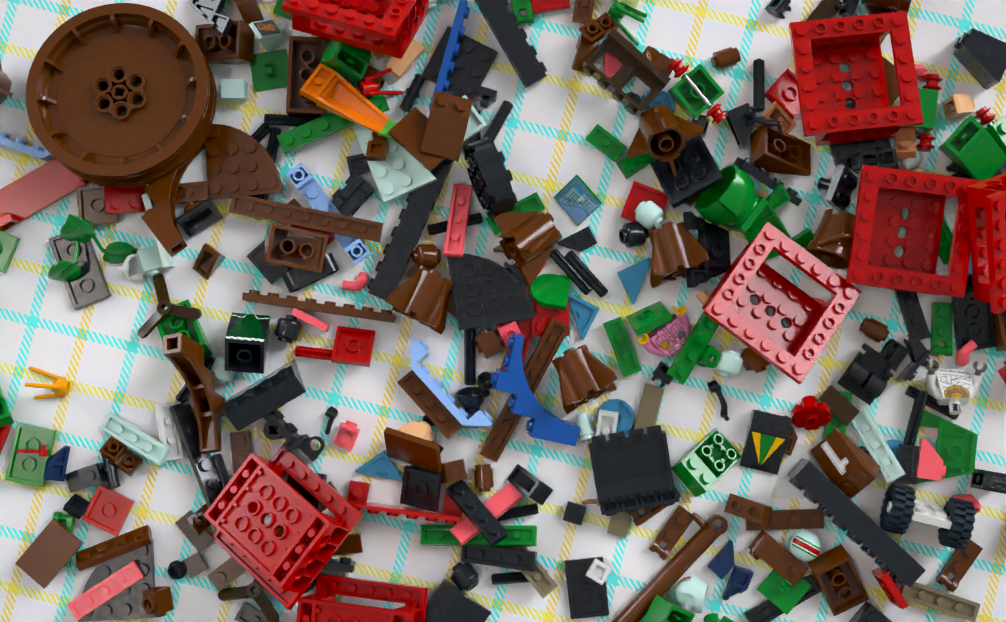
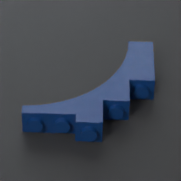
(512, 380)

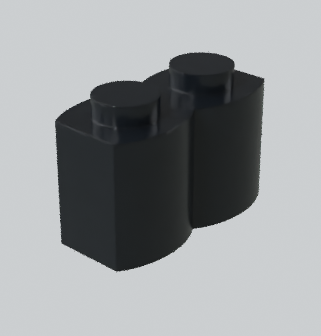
(880, 158)

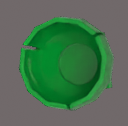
(731, 201)

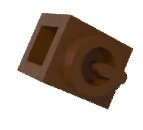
(489, 343)
(753, 361)
(157, 601)

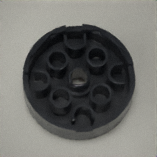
(490, 177)

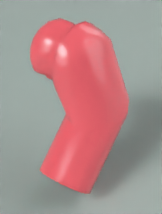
(921, 72)
(358, 284)
(963, 353)
(970, 498)

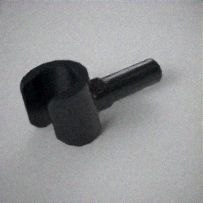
(332, 414)

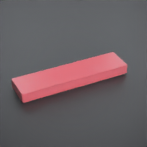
(458, 220)
(497, 505)
(105, 590)

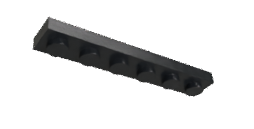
(201, 463)

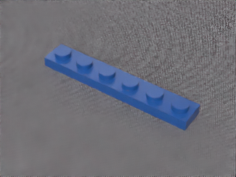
(452, 47)

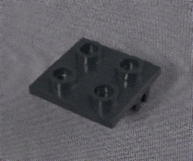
(918, 355)

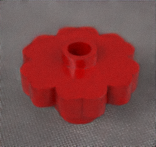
(810, 414)

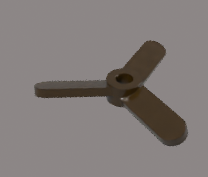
(172, 309)
(247, 592)

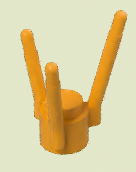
(60, 387)

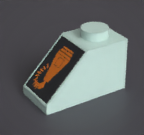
(269, 33)

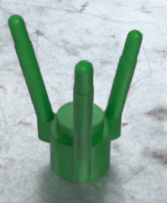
(619, 10)

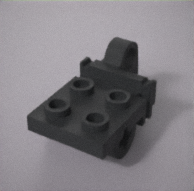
(870, 371)
(289, 432)

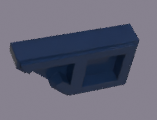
(57, 464)
(723, 561)
(738, 581)

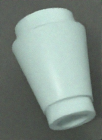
(586, 428)

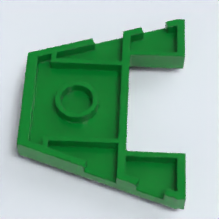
(776, 199)
(953, 445)

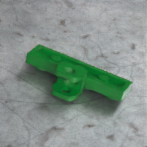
(695, 351)

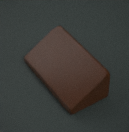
(351, 544)

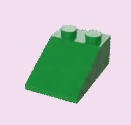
(188, 327)

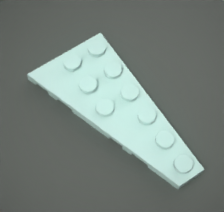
(399, 172)

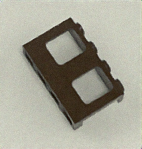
(633, 65)

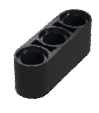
(299, 279)

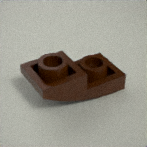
(598, 29)
(584, 50)
(120, 456)
(197, 521)

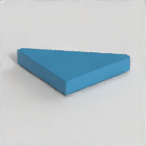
(633, 277)
(583, 313)
(381, 467)

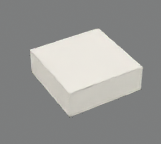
(598, 571)

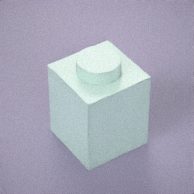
(233, 90)
(149, 261)

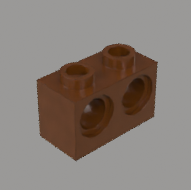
(748, 509)

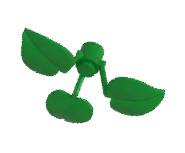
(83, 231)

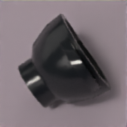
(471, 398)

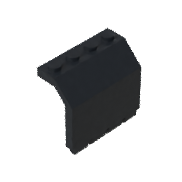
(632, 471)

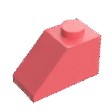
(929, 462)

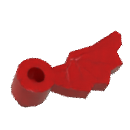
(42, 452)

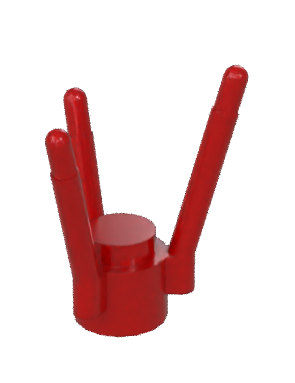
(370, 88)

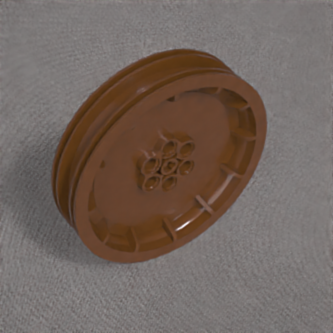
(92, 53)

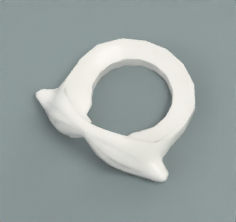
(125, 270)

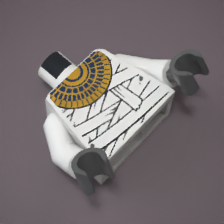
(953, 386)

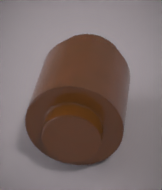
(725, 58)
(874, 329)
(483, 477)

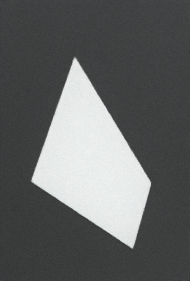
(783, 487)

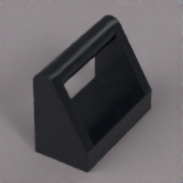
(207, 216)

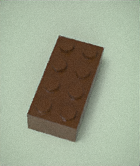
(303, 59)

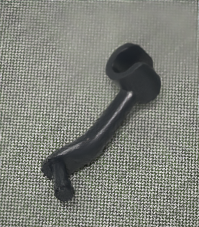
(764, 121)
(715, 387)

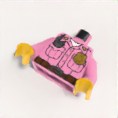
(669, 336)

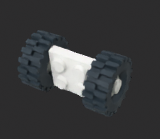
(902, 507)

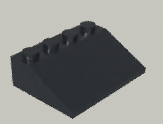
(264, 396)
(453, 605)

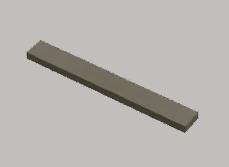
(645, 418)

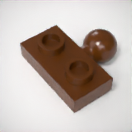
(192, 193)

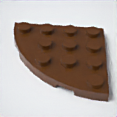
(238, 165)

